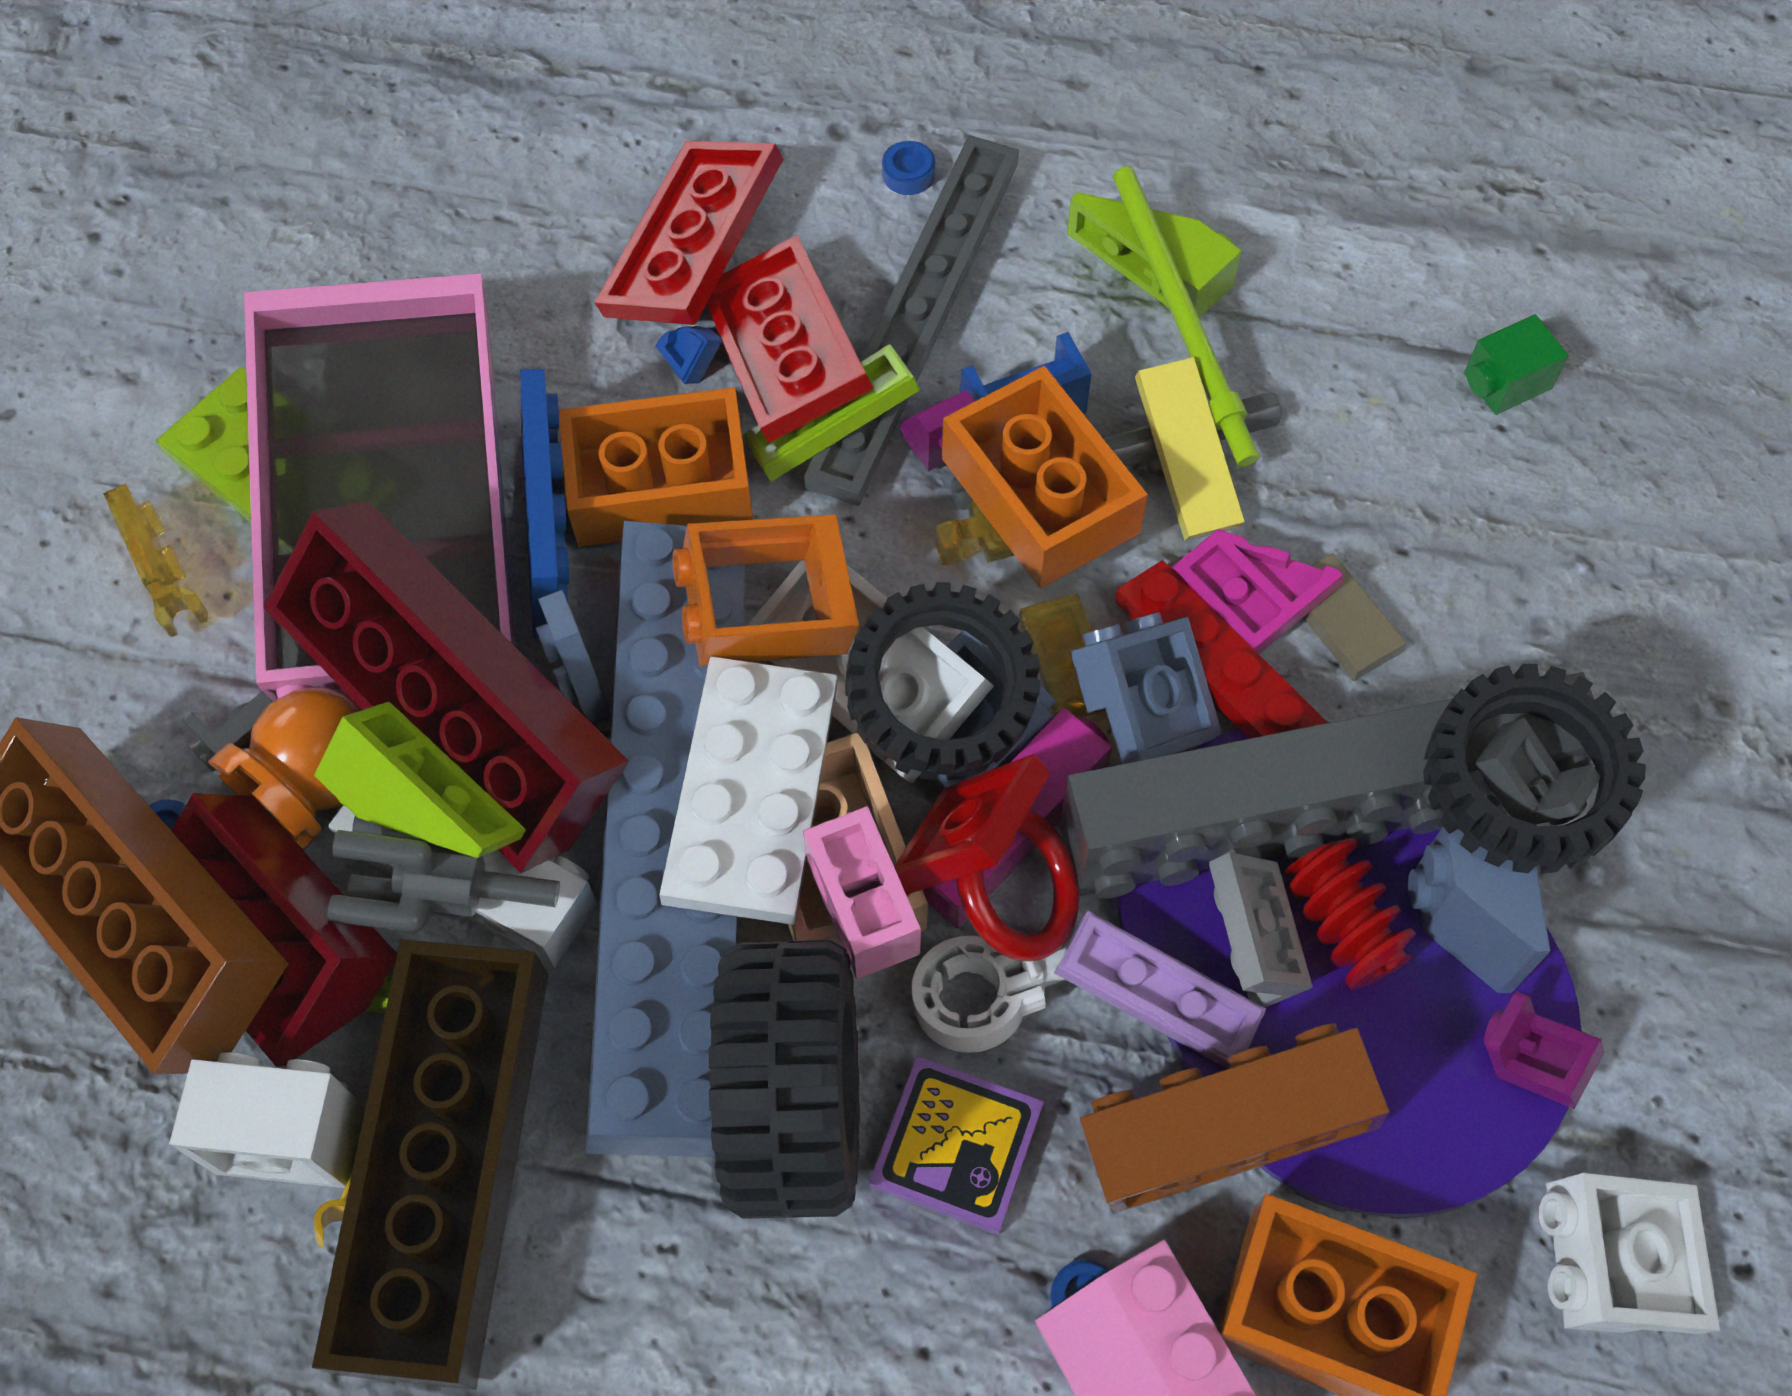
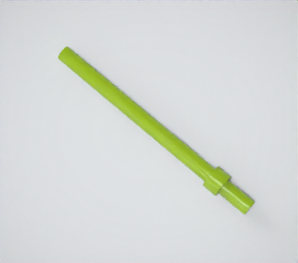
(1224, 404)

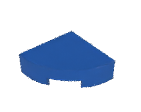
(689, 351)

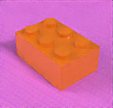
(654, 463)
(1043, 476)
(1343, 1305)

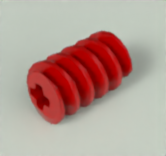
(1349, 912)

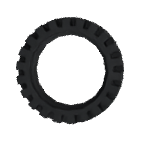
(958, 611)
(1574, 711)

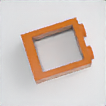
(768, 541)

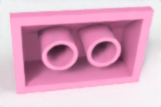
(1141, 1335)

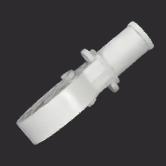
(1018, 985)

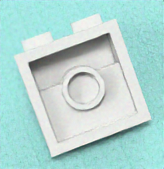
(1628, 1255)

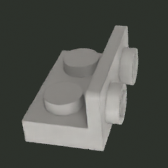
(1259, 928)

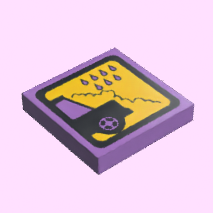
(956, 1145)

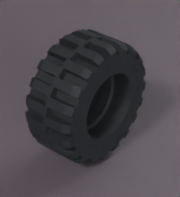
(785, 1080)

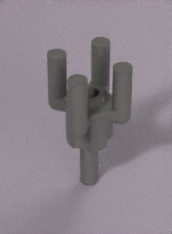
(421, 881)

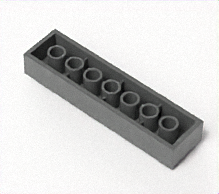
(1270, 796)

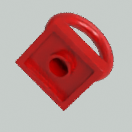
(972, 831)

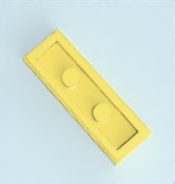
(1189, 448)

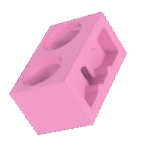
(862, 892)

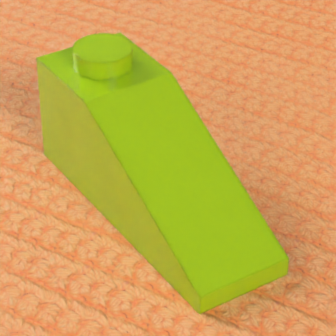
(1202, 256)
(407, 784)

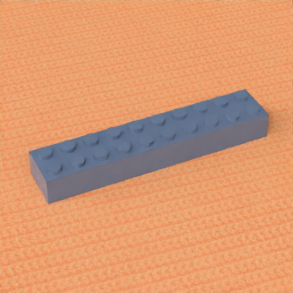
(651, 957)

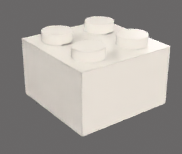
(268, 1121)

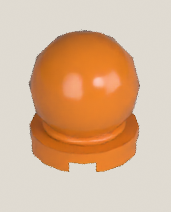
(284, 756)

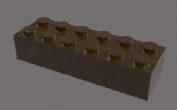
(434, 1167)

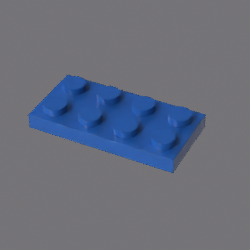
(542, 493)

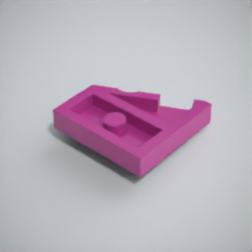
(1255, 586)

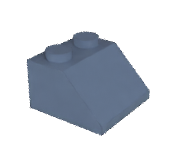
(1480, 911)

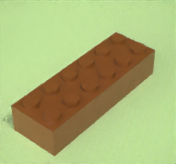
(126, 901)

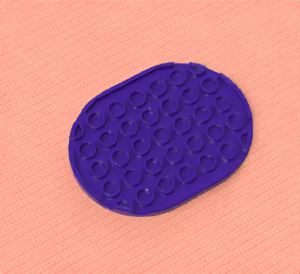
(1450, 1120)

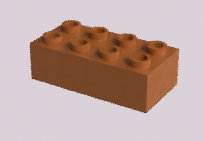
(1234, 1118)

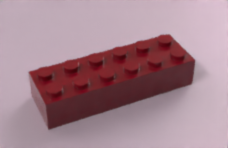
(410, 638)

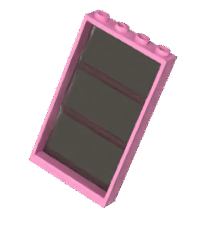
(377, 402)

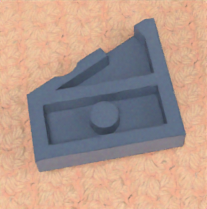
(563, 641)

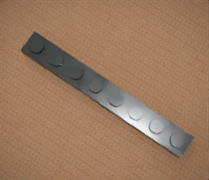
(921, 305)

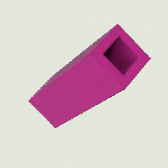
(1065, 749)

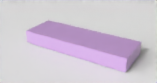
(1159, 990)

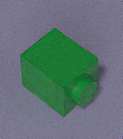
(1515, 364)

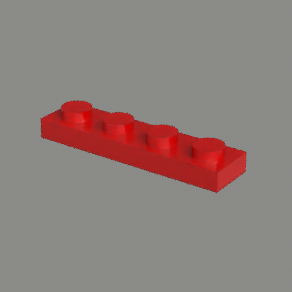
(1236, 675)

